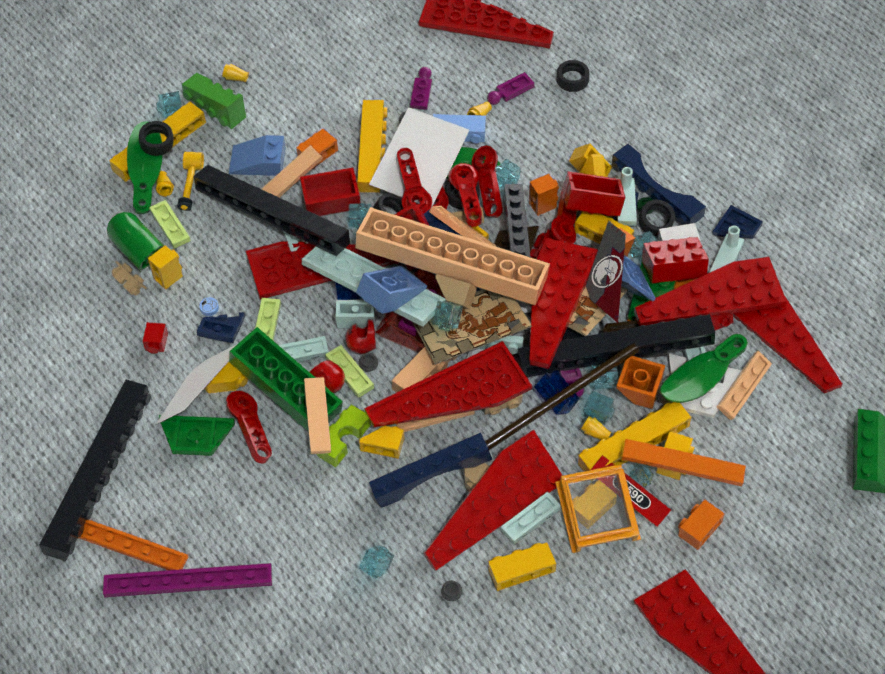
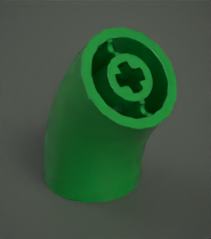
(133, 239)

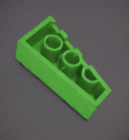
(215, 100)

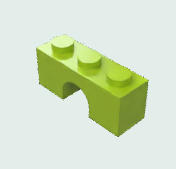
(351, 422)

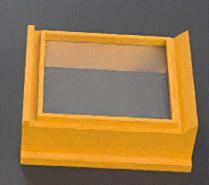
(597, 507)

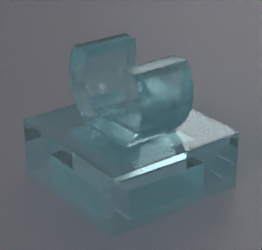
(642, 473)

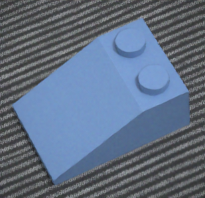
(258, 156)
(635, 281)
(389, 288)

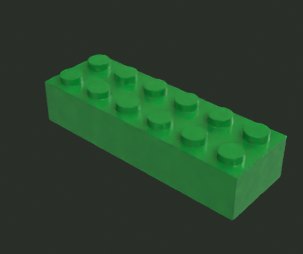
(278, 375)

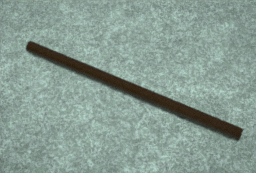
(561, 396)

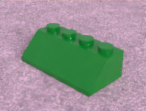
(869, 451)

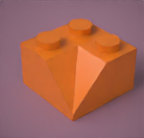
(641, 381)

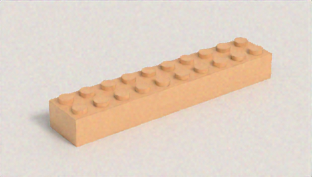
(452, 256)

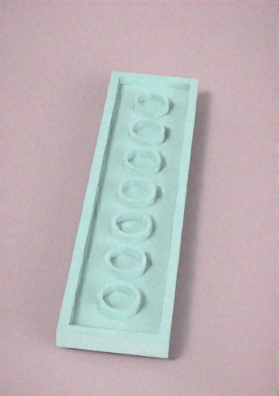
(348, 270)

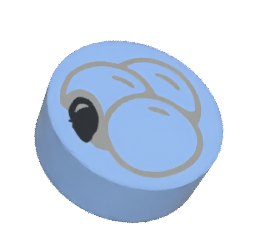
(209, 306)

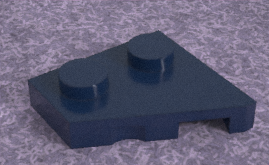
(747, 223)
(221, 327)

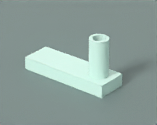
(628, 213)
(729, 249)

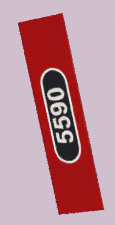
(641, 499)

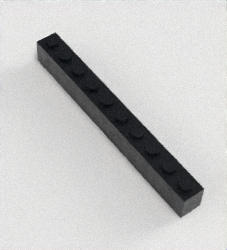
(272, 210)
(601, 347)
(95, 471)

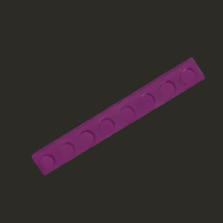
(187, 580)

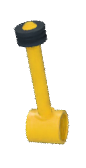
(191, 161)

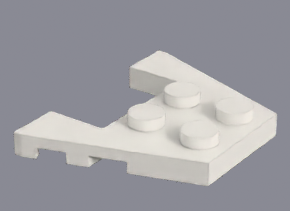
(707, 403)

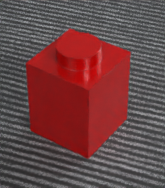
(155, 337)

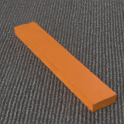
(683, 462)
(133, 546)

